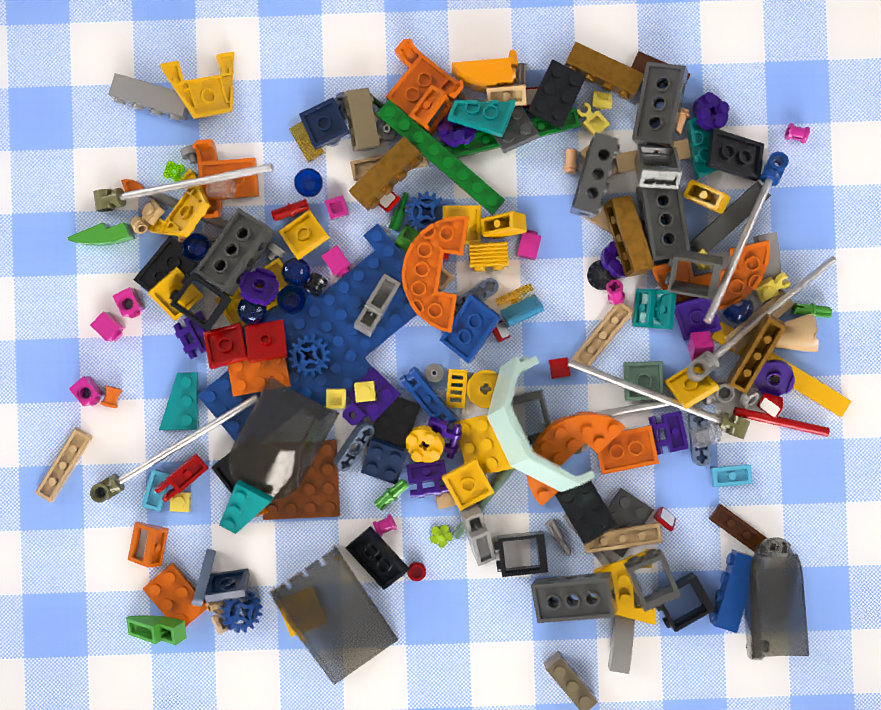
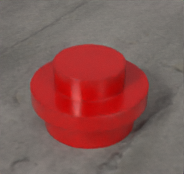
(417, 571)

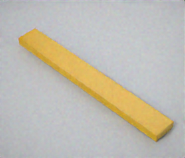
(803, 383)

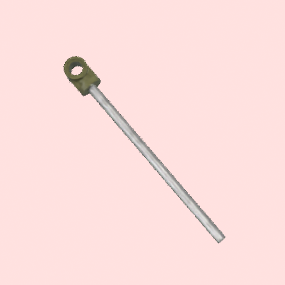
(107, 198)
(734, 426)
(115, 484)

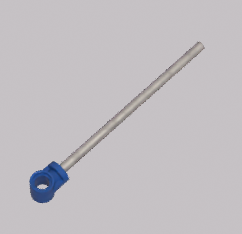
(770, 177)

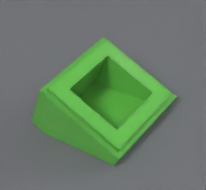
(406, 237)

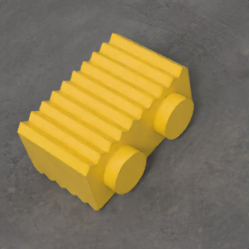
(706, 196)
(503, 225)
(488, 256)

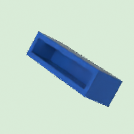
(733, 592)

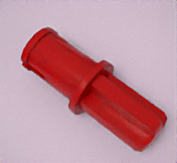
(290, 210)

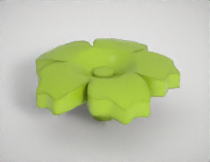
(440, 535)

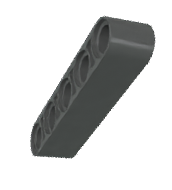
(728, 221)

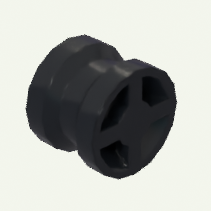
(315, 284)

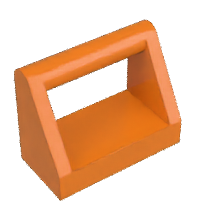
(427, 108)
(154, 546)

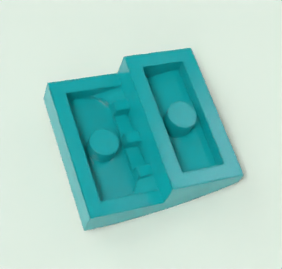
(654, 309)

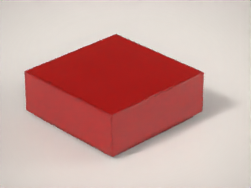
(559, 368)

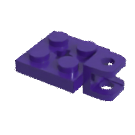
(373, 409)

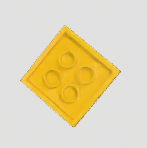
(481, 442)

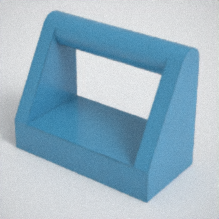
(522, 310)

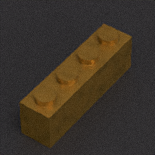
(604, 71)
(386, 174)
(628, 236)
(756, 353)

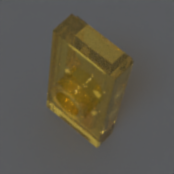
(302, 139)
(514, 296)

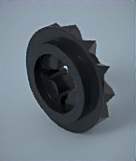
(592, 276)

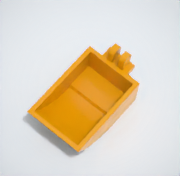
(485, 73)

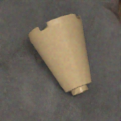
(800, 334)

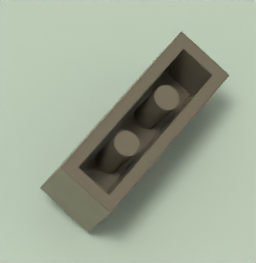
(361, 119)
(570, 682)

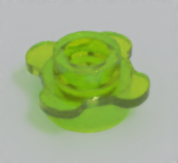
(173, 166)

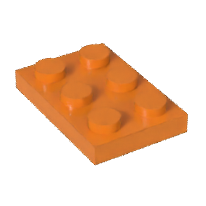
(253, 377)
(629, 450)
(174, 595)

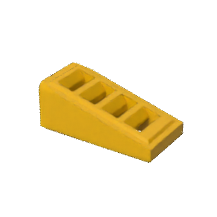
(464, 382)

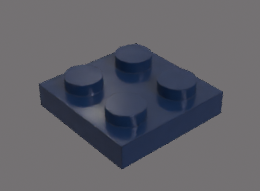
(324, 123)
(384, 460)
(227, 585)

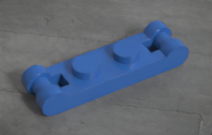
(427, 396)

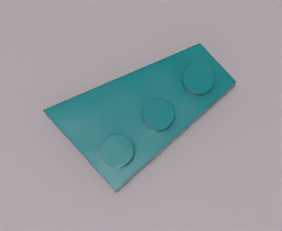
(483, 116)
(183, 404)
(243, 506)

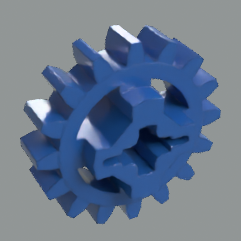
(419, 205)
(304, 363)
(234, 615)

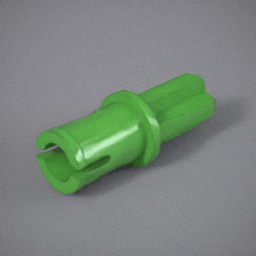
(817, 311)
(391, 494)

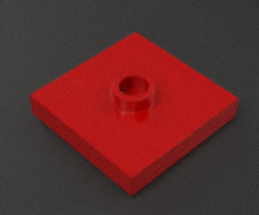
(266, 341)
(225, 345)

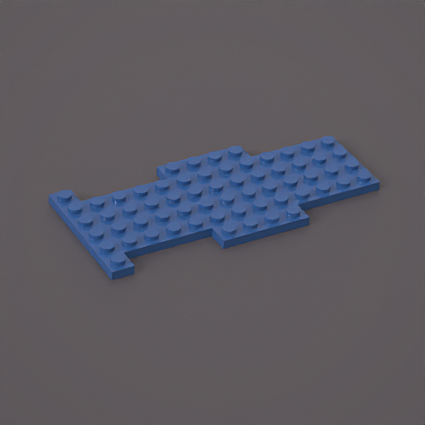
(333, 320)

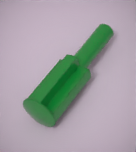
(398, 215)

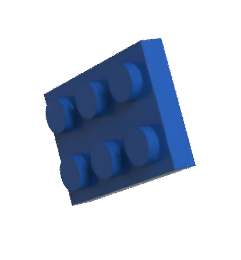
(471, 328)

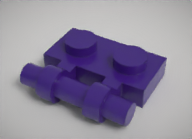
(196, 332)
(674, 432)
(454, 434)
(426, 472)

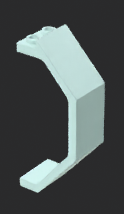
(512, 436)

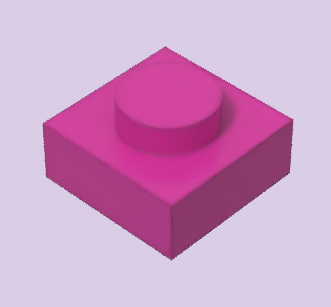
(336, 207)

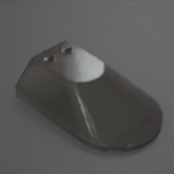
(280, 440)
(775, 603)

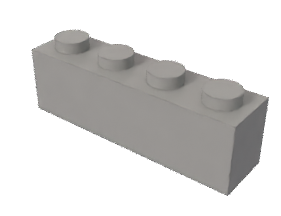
(147, 96)

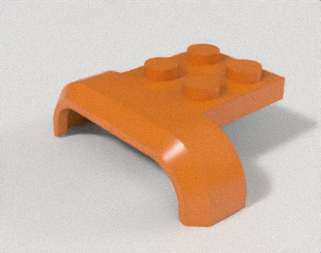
(418, 78)
(209, 165)

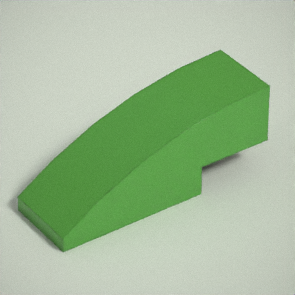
(103, 235)
(157, 629)

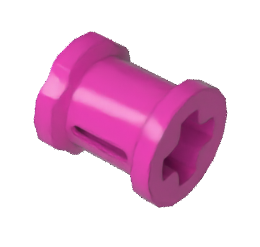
(797, 133)
(615, 290)
(385, 525)

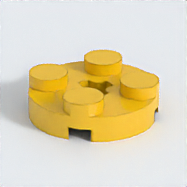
(473, 387)
(418, 451)

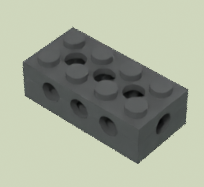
(651, 95)
(608, 148)
(654, 229)
(234, 252)
(566, 607)

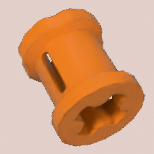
(111, 396)

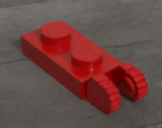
(182, 477)

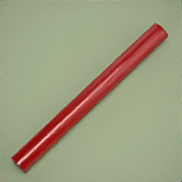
(781, 421)

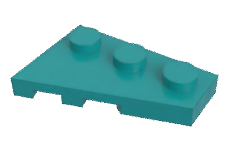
(698, 144)

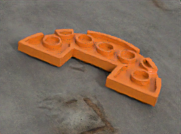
(424, 266)
(744, 280)
(565, 437)

